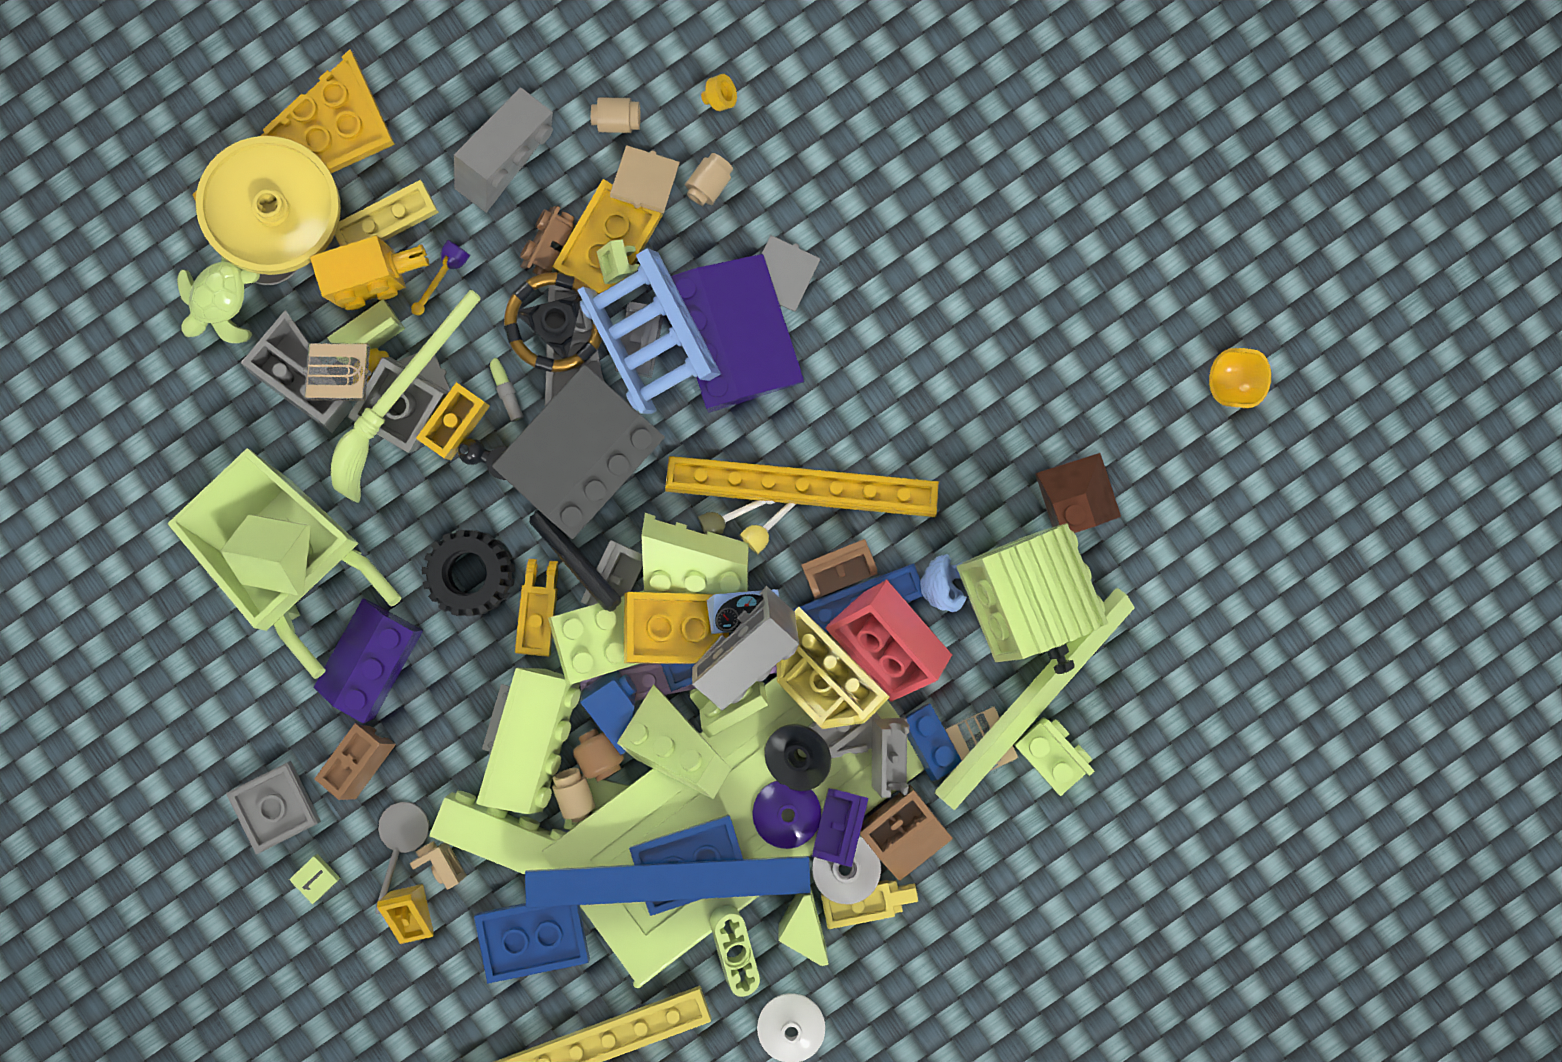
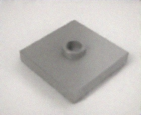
(273, 807)

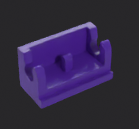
(839, 827)

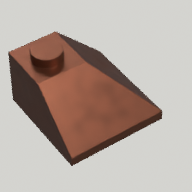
(1078, 494)

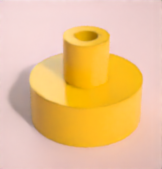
(720, 92)

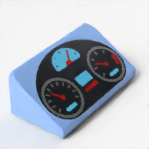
(726, 608)

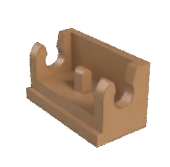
(839, 569)
(354, 762)

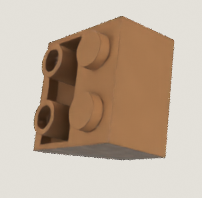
(904, 833)

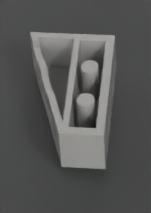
(748, 653)

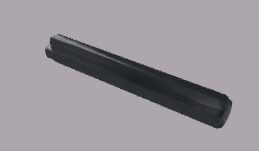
(576, 561)

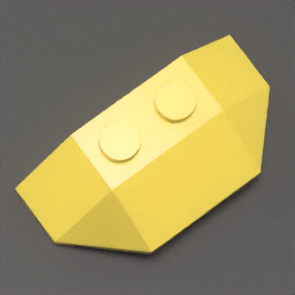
(827, 679)

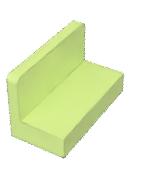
(371, 327)

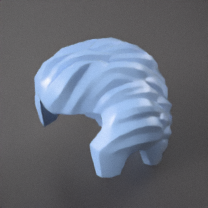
(938, 585)

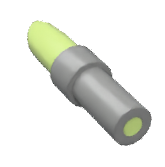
(505, 390)

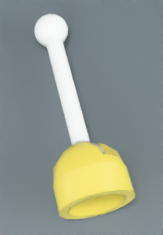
(758, 536)

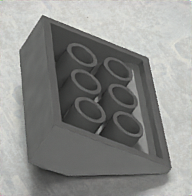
(578, 451)

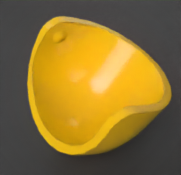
(1240, 377)

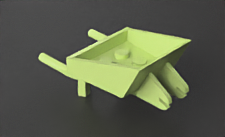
(259, 489)

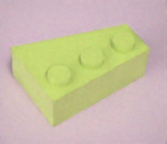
(691, 561)
(673, 746)

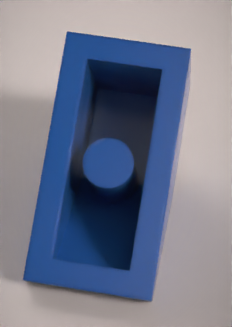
(611, 704)

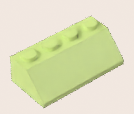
(529, 741)

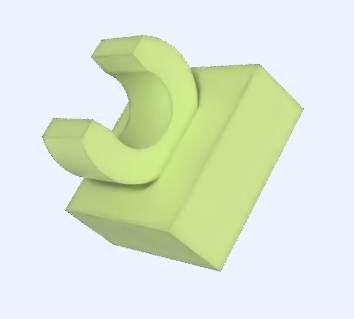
(614, 261)

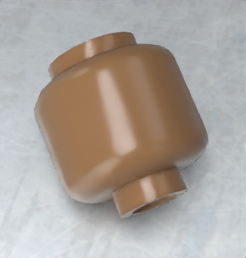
(597, 756)

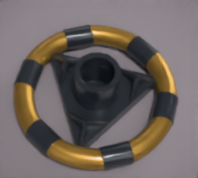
(551, 322)

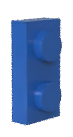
(931, 742)

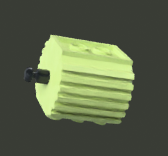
(1033, 596)

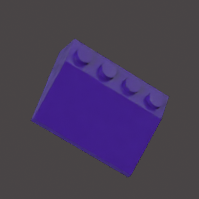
(742, 330)

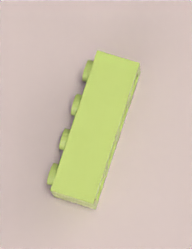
(493, 833)

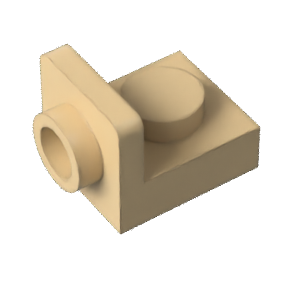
(445, 863)

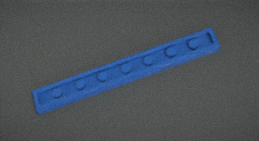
(822, 611)
(667, 881)

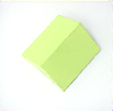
(269, 554)
(802, 929)

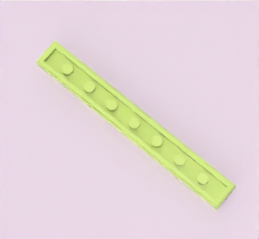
(1029, 706)

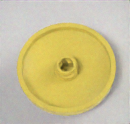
(268, 205)

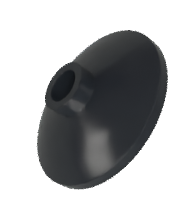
(788, 766)

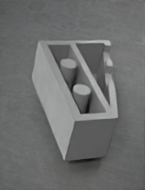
(501, 148)
(279, 364)

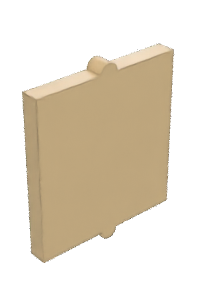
(644, 179)

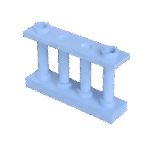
(683, 331)

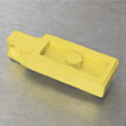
(881, 904)

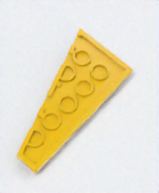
(335, 118)

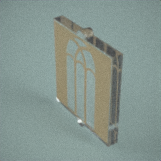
(337, 371)
(971, 729)

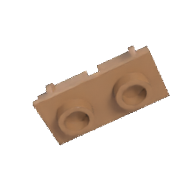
(551, 228)

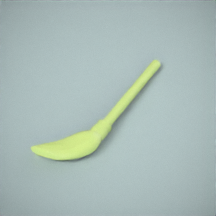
(354, 445)

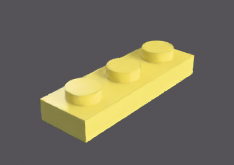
(388, 215)

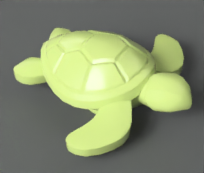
(215, 300)

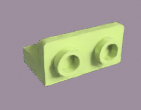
(715, 720)
(1053, 755)

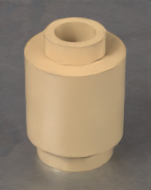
(616, 115)
(709, 179)
(573, 795)

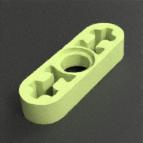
(725, 941)

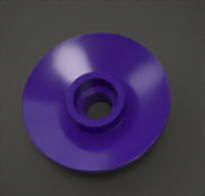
(768, 820)

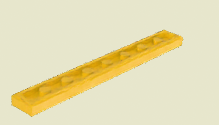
(802, 486)

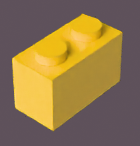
(452, 421)

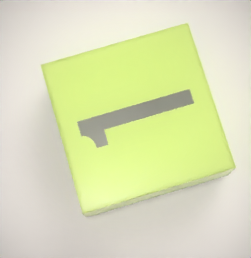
(314, 879)

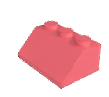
(890, 641)

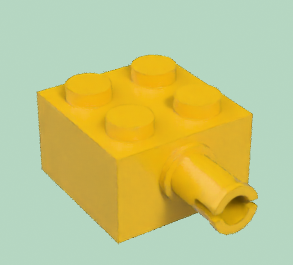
(364, 271)

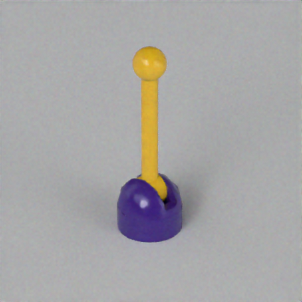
(452, 258)

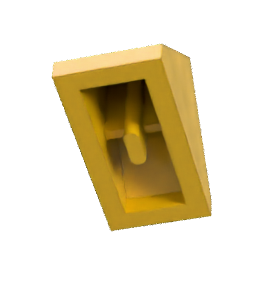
(407, 913)

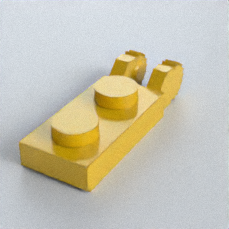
(535, 608)

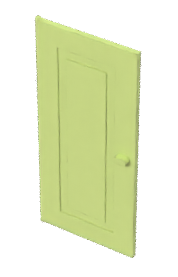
(663, 805)

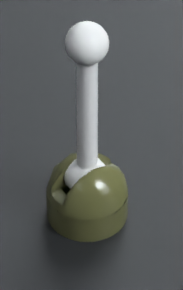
(715, 522)

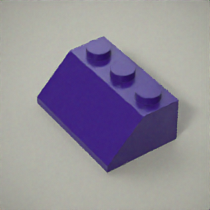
(367, 661)

